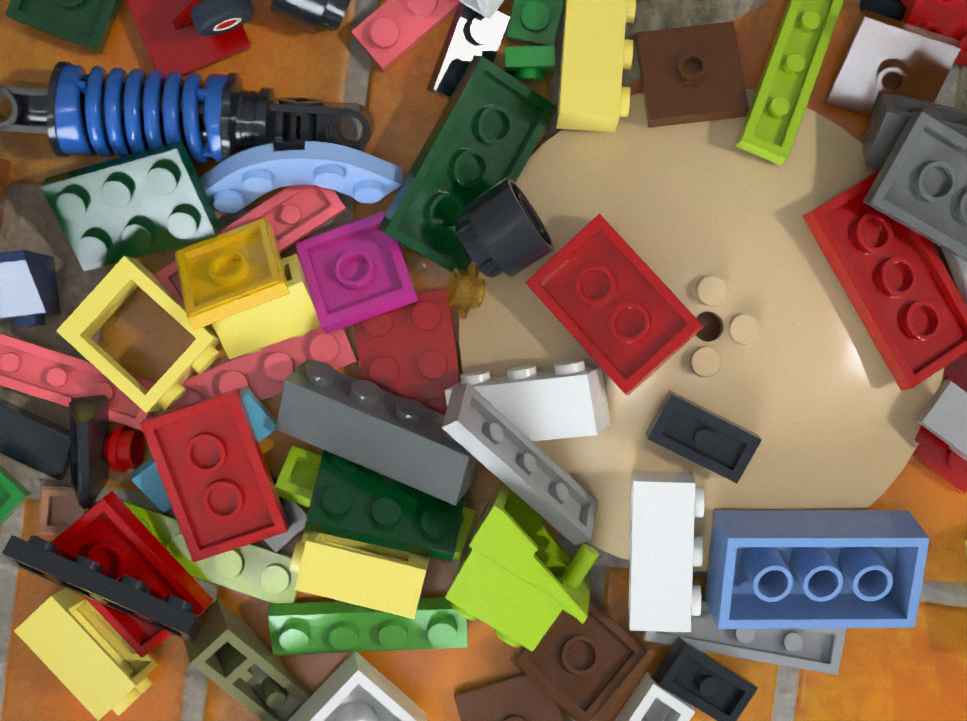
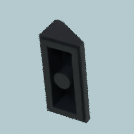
(87, 435)
(34, 440)

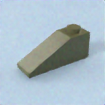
(245, 665)

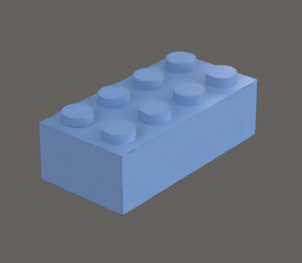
(815, 569)

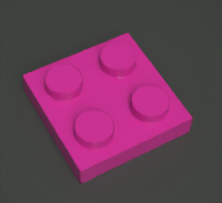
(355, 273)

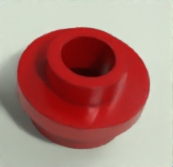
(124, 448)

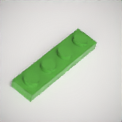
(351, 627)

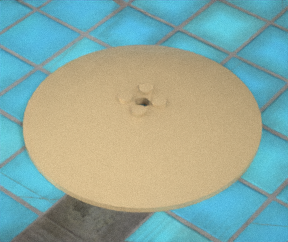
(728, 244)

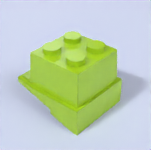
(519, 573)

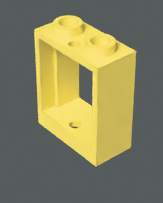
(100, 306)
(359, 573)
(86, 653)

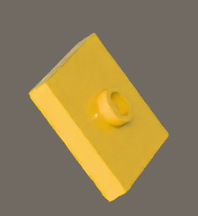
(231, 273)

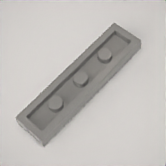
(519, 464)
(793, 647)

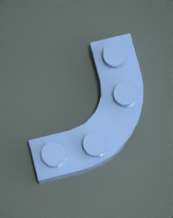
(327, 165)

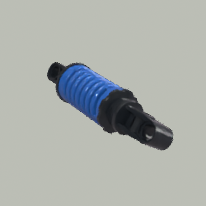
(140, 112)

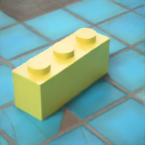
(593, 64)

